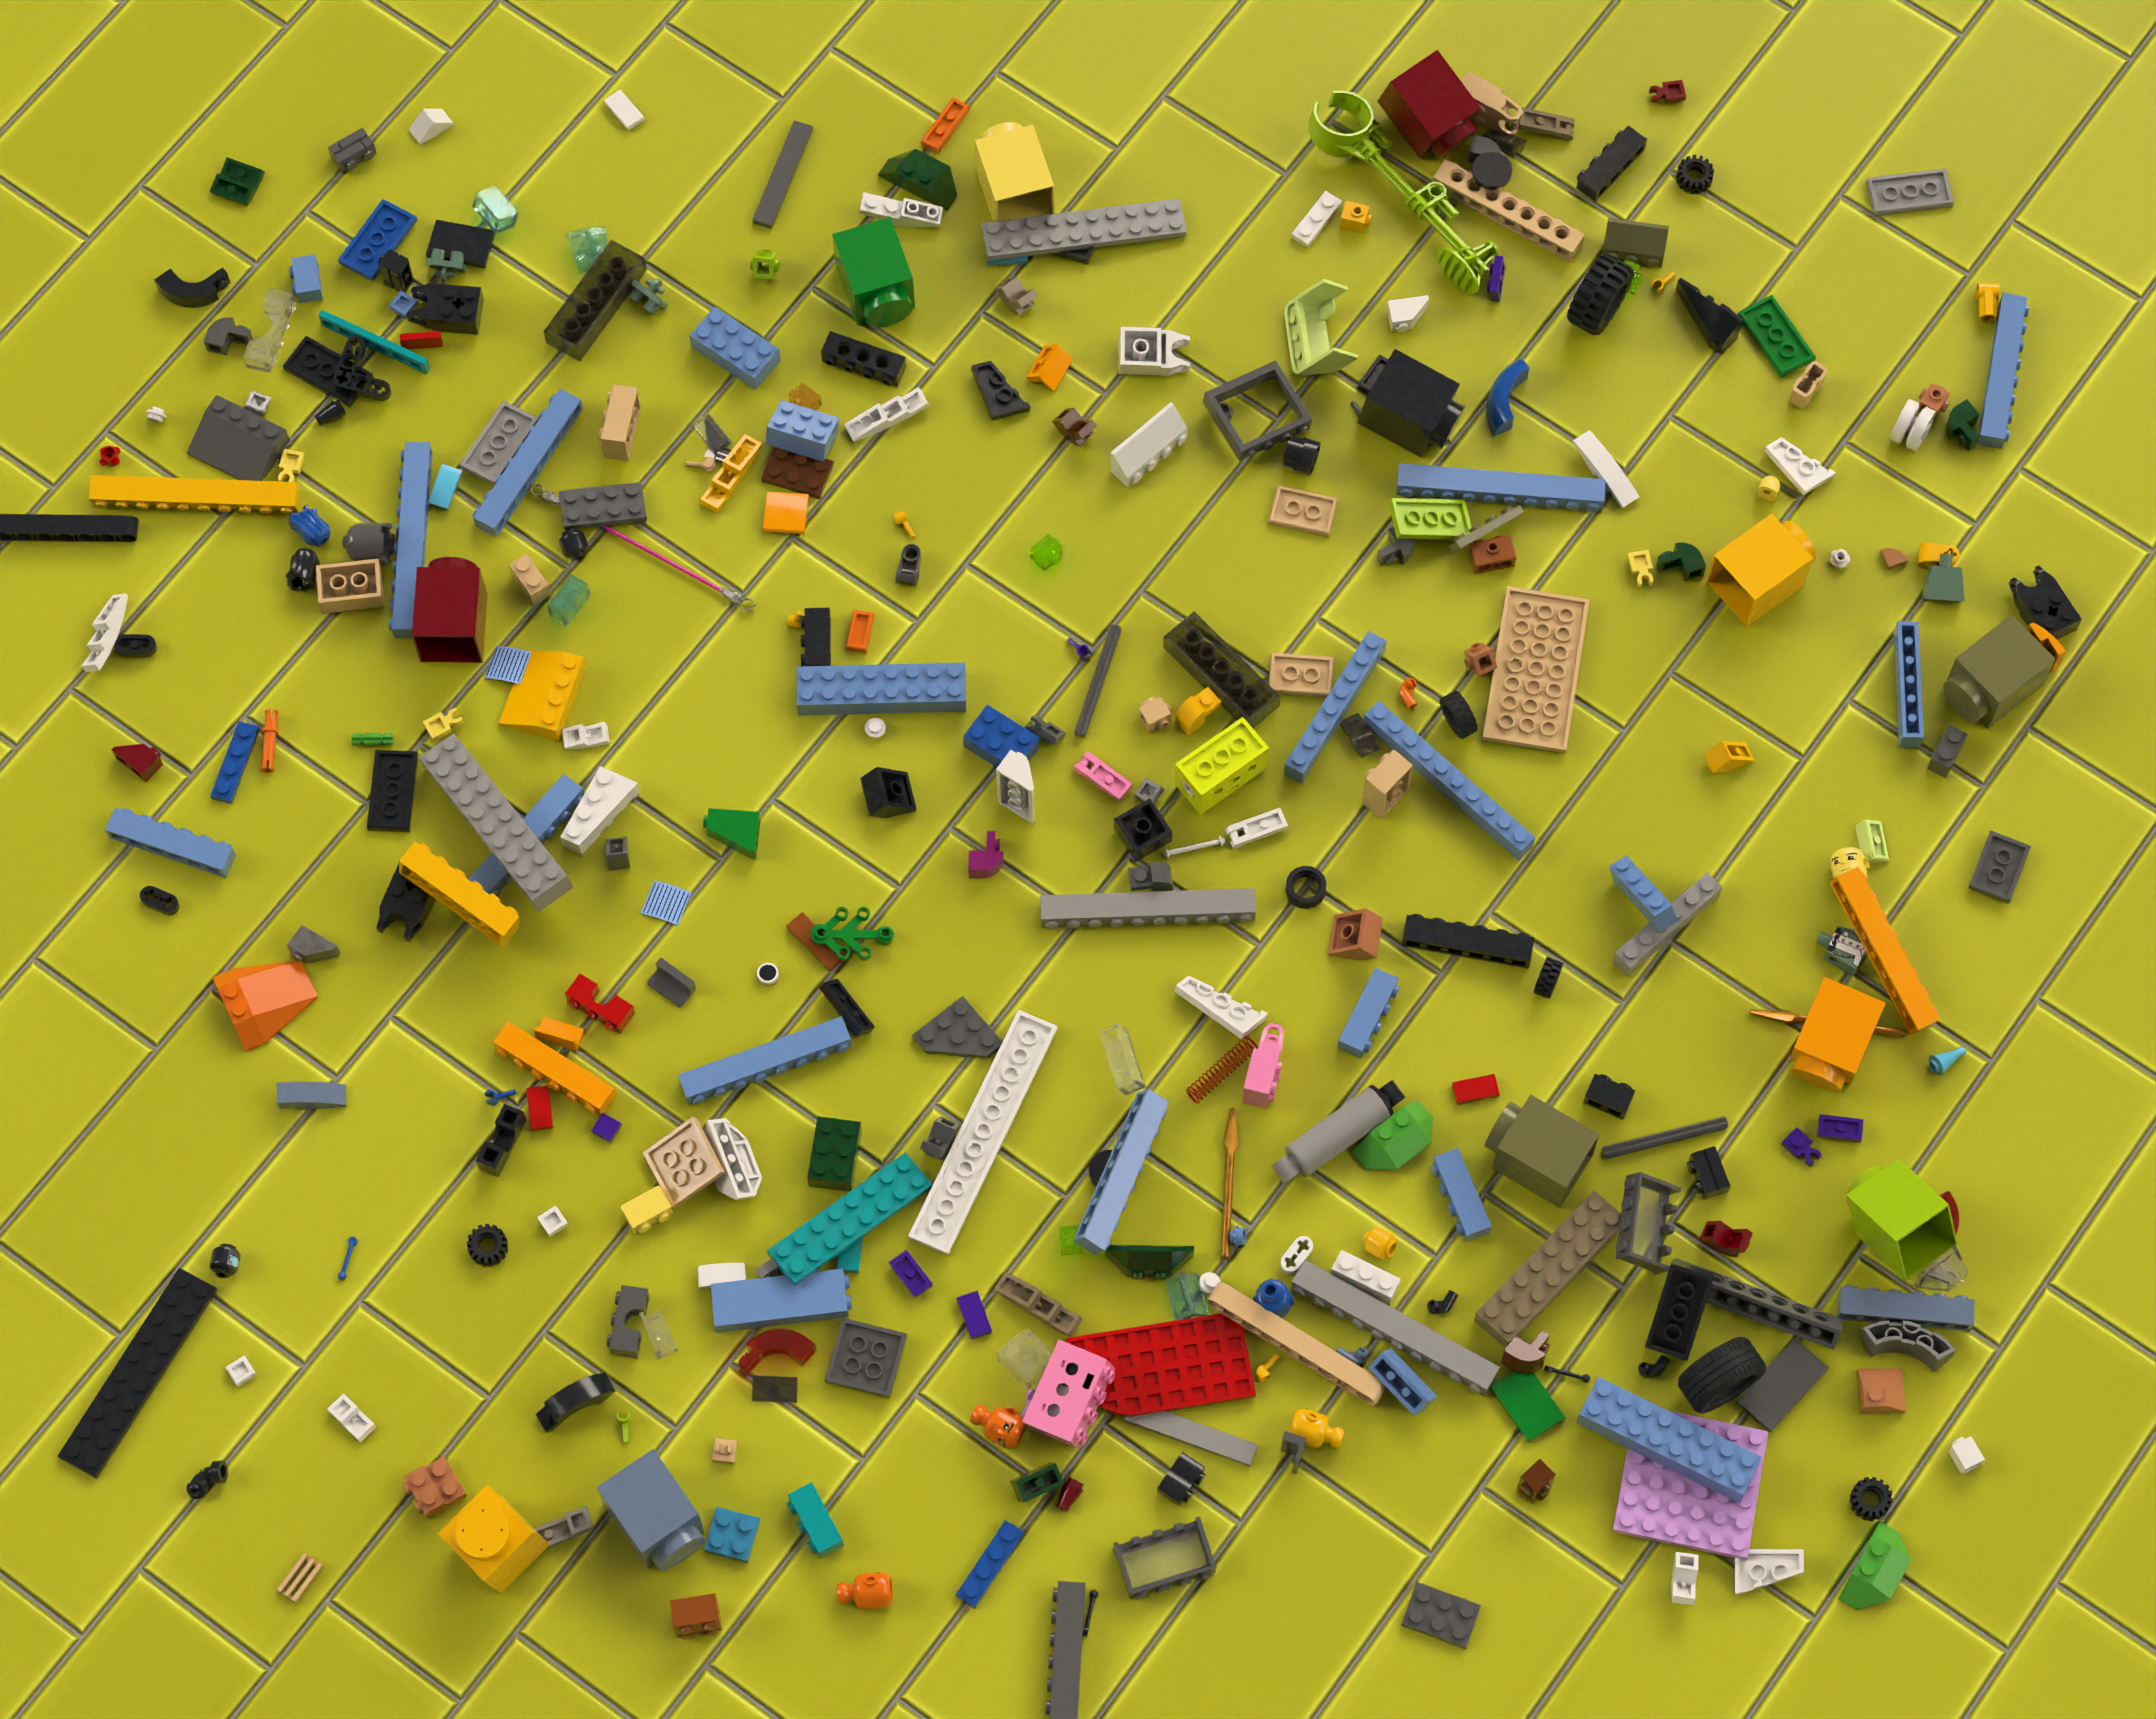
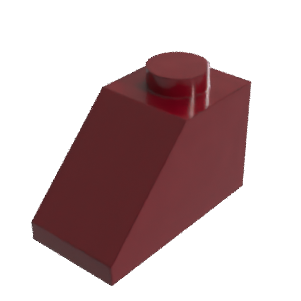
(139, 759)

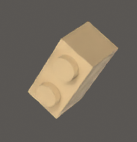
(530, 579)

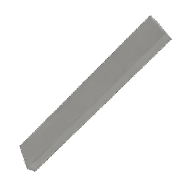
(1197, 1436)

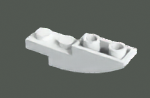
(905, 213)

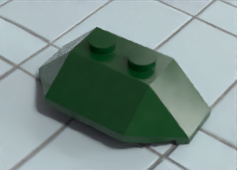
(922, 177)
(1149, 1260)

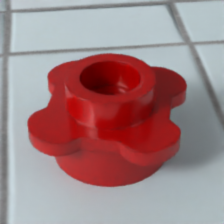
(109, 450)

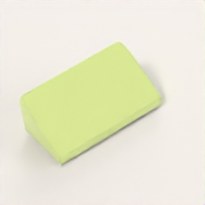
(1872, 841)

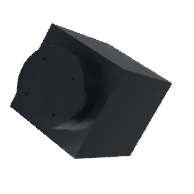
(1412, 405)

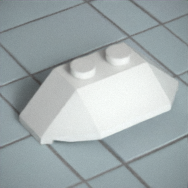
(736, 1158)

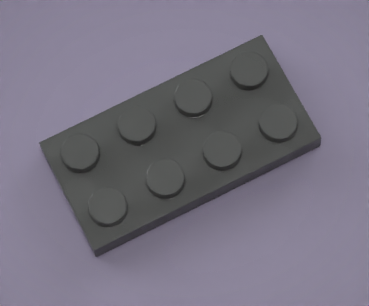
(602, 506)

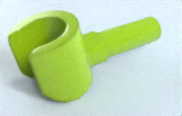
(624, 1425)

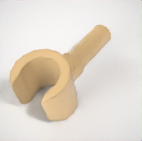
(708, 465)

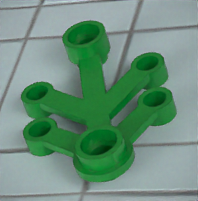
(848, 934)

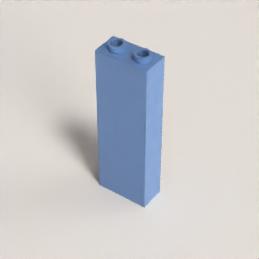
(779, 1302)

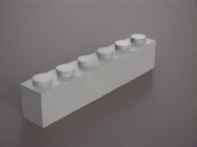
(1649, 940)

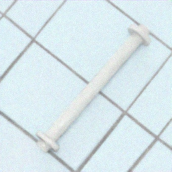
(1167, 853)

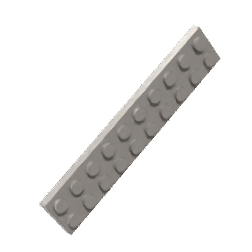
(1083, 229)

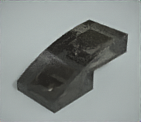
(1360, 735)

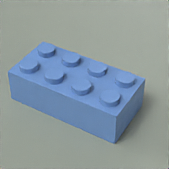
(735, 348)

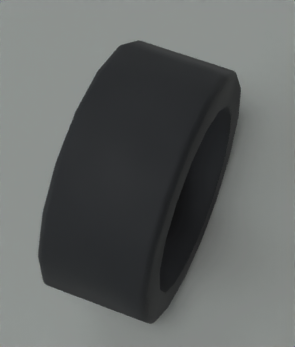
(1305, 871)

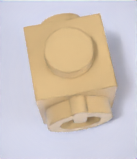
(1155, 713)

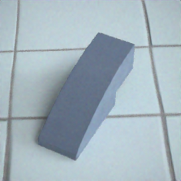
(311, 1095)

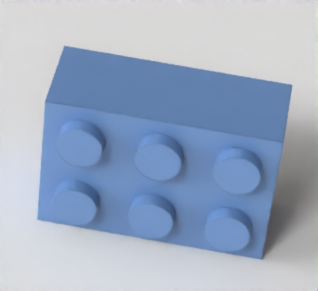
(802, 430)

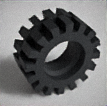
(1695, 184)
(1548, 977)
(490, 1257)
(1877, 1487)

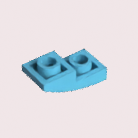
(445, 486)

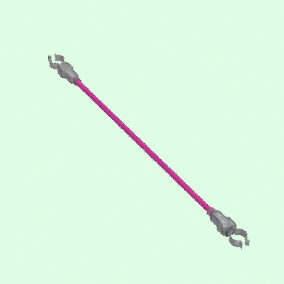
(733, 596)

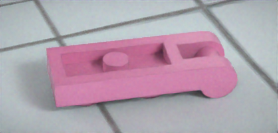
(1103, 776)

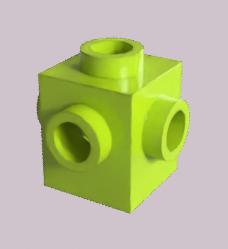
(763, 271)

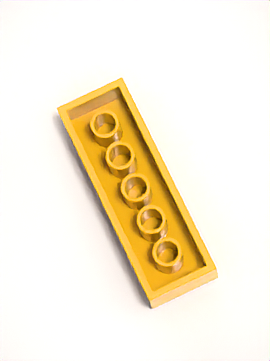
(459, 893)

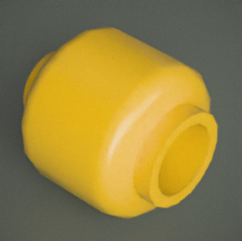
(1380, 1243)

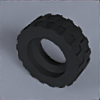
(1458, 714)

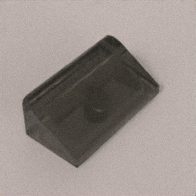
(775, 1389)

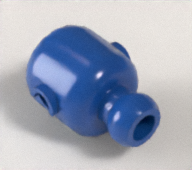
(1274, 1297)

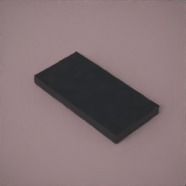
(317, 366)
(392, 790)

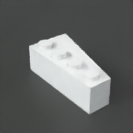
(601, 803)

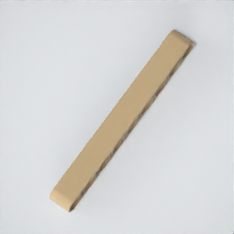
(1296, 1343)

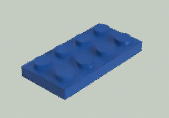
(380, 233)

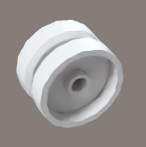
(1911, 424)

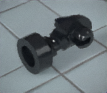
(200, 1483)

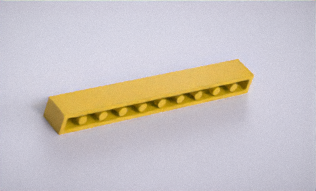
(194, 493)

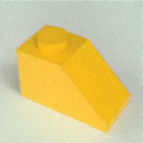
(1728, 756)

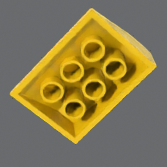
(544, 694)

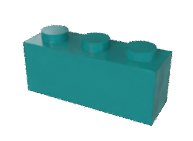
(814, 1520)

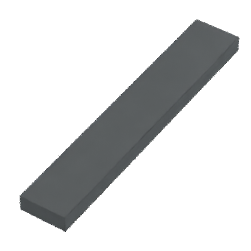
(782, 174)

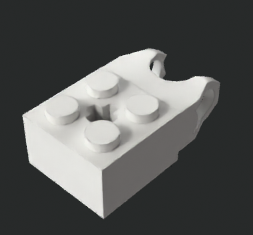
(1155, 353)

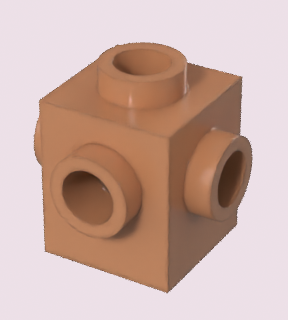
(1934, 398)
(1480, 658)

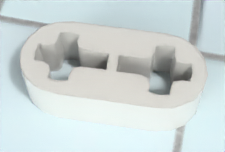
(1292, 1252)

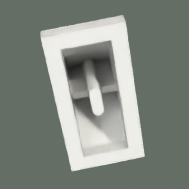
(429, 124)

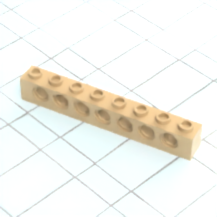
(1511, 219)

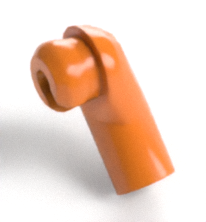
(1406, 691)

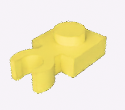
(290, 463)
(1641, 564)
(440, 726)

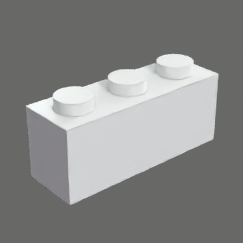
(1366, 1277)

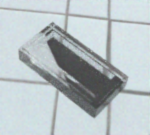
(711, 433)

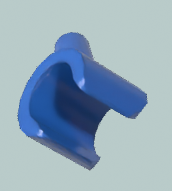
(497, 1096)

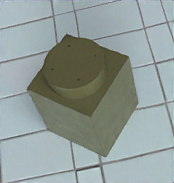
(1997, 673)
(1541, 1148)

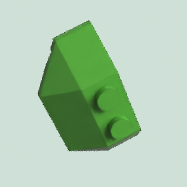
(1396, 1139)
(1877, 1569)

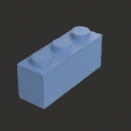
(1402, 1382)

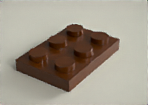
(797, 472)

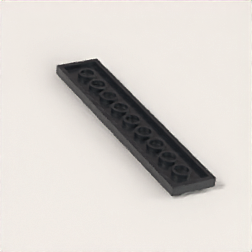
(137, 1373)

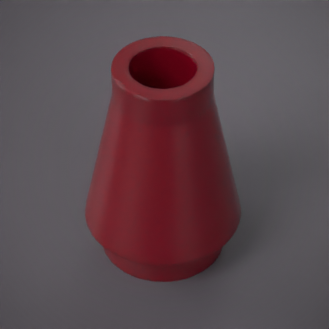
(1069, 1493)

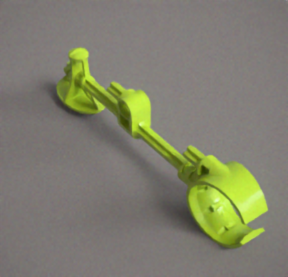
(1424, 202)

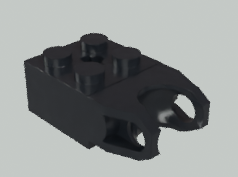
(448, 308)
(2045, 604)
(404, 905)

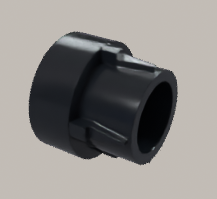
(1301, 454)

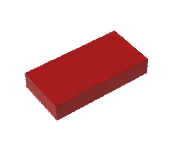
(421, 340)
(1475, 1089)
(539, 1108)

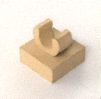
(724, 1451)

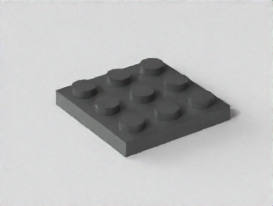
(866, 1358)

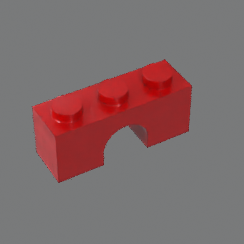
(613, 1015)

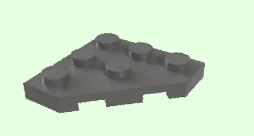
(958, 1033)

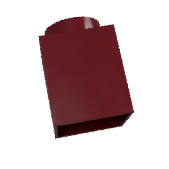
(1431, 107)
(449, 611)

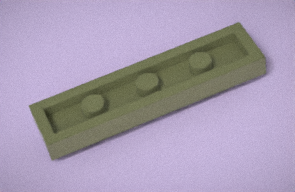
(1491, 524)

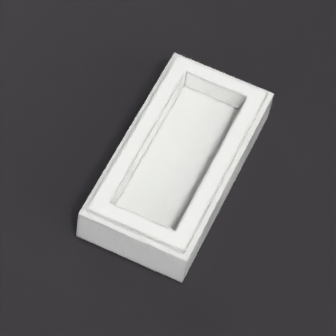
(624, 110)

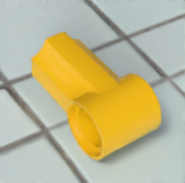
(1987, 297)

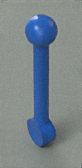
(352, 1242)

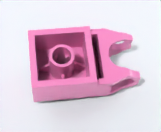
(1264, 1069)

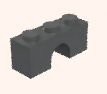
(630, 1303)

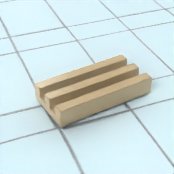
(292, 1574)

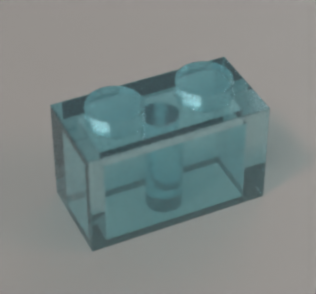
(495, 209)
(568, 600)

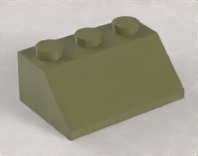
(1636, 242)

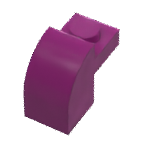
(986, 863)

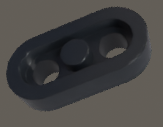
(136, 644)

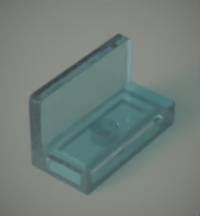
(1186, 1296)

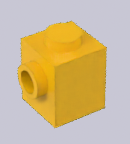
(1355, 217)

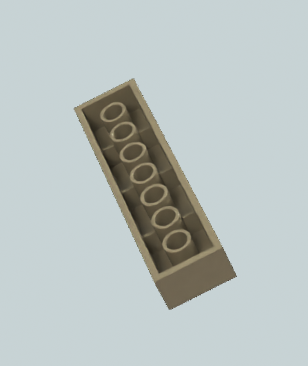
(1549, 1270)

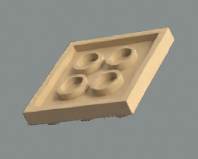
(683, 1162)

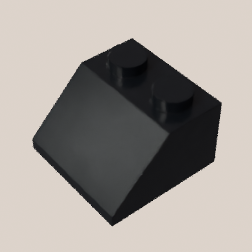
(888, 793)

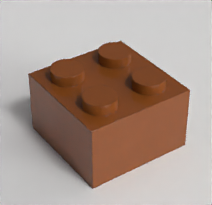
(696, 1616)

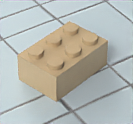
(620, 422)
(350, 586)
(1386, 783)

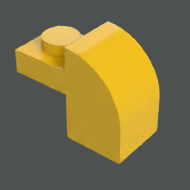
(1194, 710)

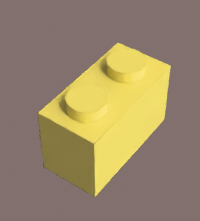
(647, 1210)

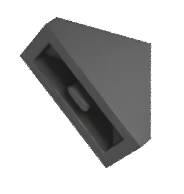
(617, 853)

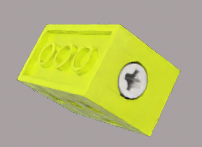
(1221, 765)

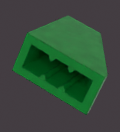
(734, 829)

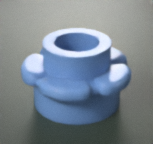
(1238, 1236)

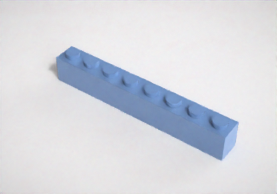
(2002, 370)
(527, 462)
(1335, 707)
(543, 821)
(765, 1061)
(1121, 1171)

